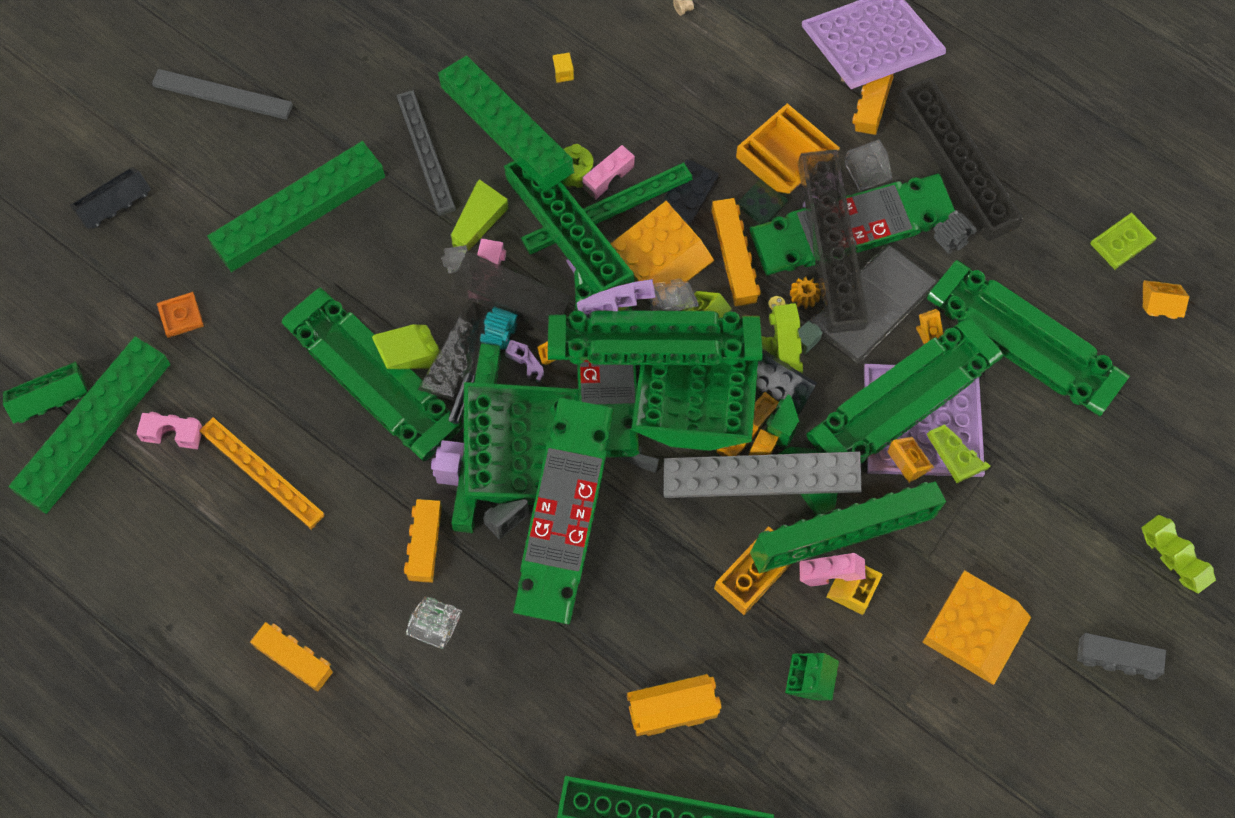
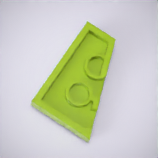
(956, 456)

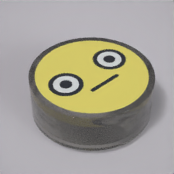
(775, 301)

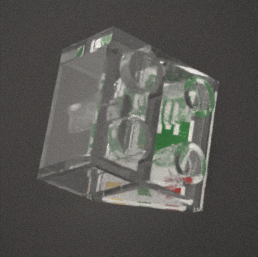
(433, 622)

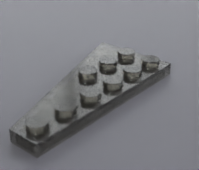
(458, 353)

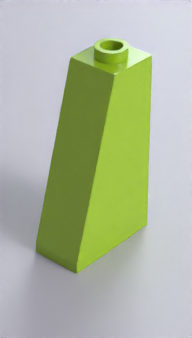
(479, 215)

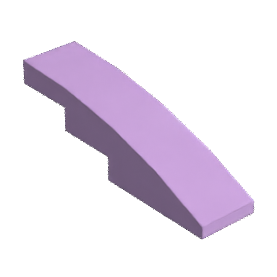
(617, 297)

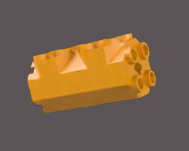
(673, 705)

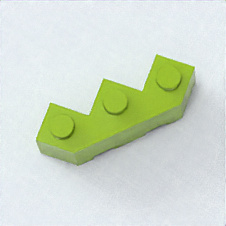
(786, 336)
(1178, 554)

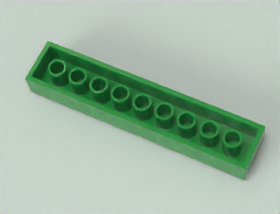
(506, 123)
(296, 206)
(572, 231)
(89, 425)
(846, 526)
(601, 800)

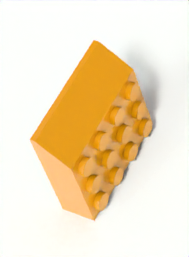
(776, 147)
(662, 248)
(978, 627)

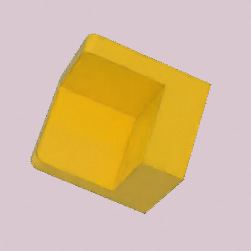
(563, 67)

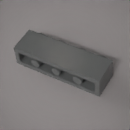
(1121, 655)

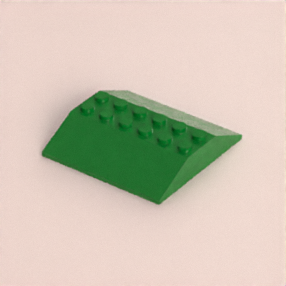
(696, 404)
(507, 438)

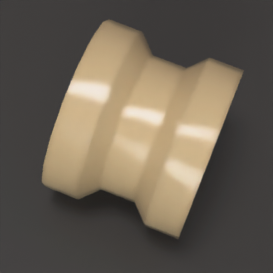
(682, 6)

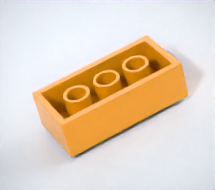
(743, 584)

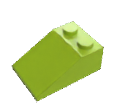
(407, 347)

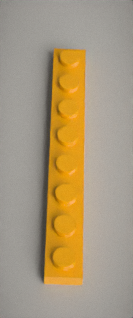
(262, 473)

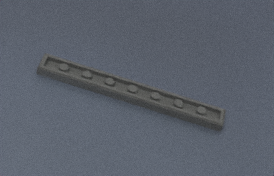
(222, 94)
(426, 153)

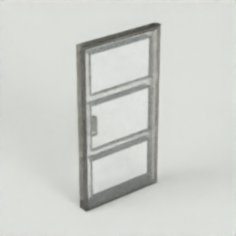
(891, 291)

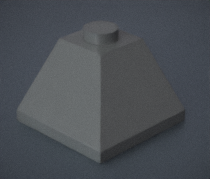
(505, 517)

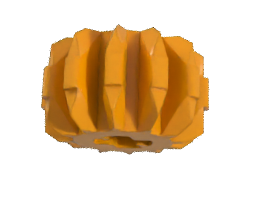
(798, 295)

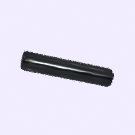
(458, 408)

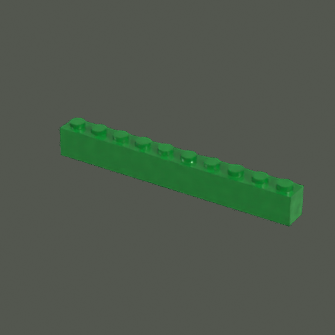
(466, 507)

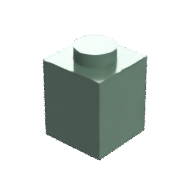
(810, 336)

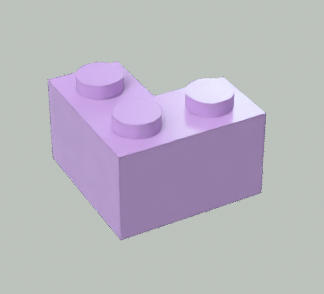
(448, 462)

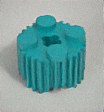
(499, 327)

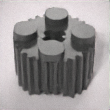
(954, 232)

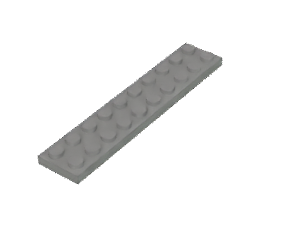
(762, 475)

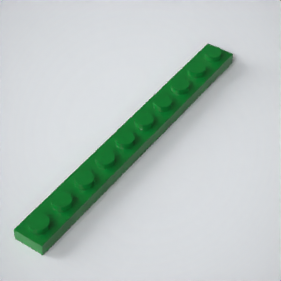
(618, 203)

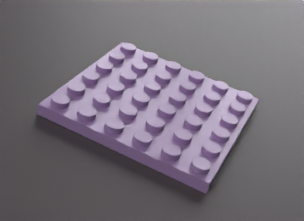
(872, 39)
(959, 414)

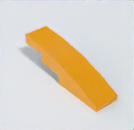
(762, 411)

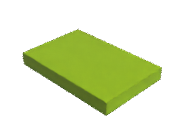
(1123, 241)

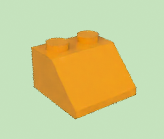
(1164, 299)

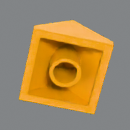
(909, 458)

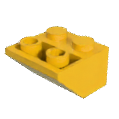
(855, 593)

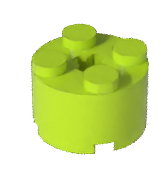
(582, 165)

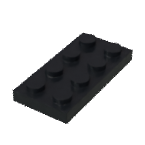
(690, 196)
(780, 379)

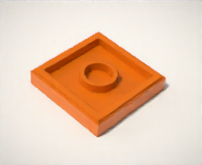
(180, 314)

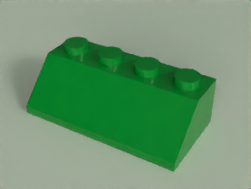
(44, 393)

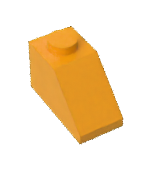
(764, 444)

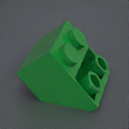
(783, 422)
(812, 676)

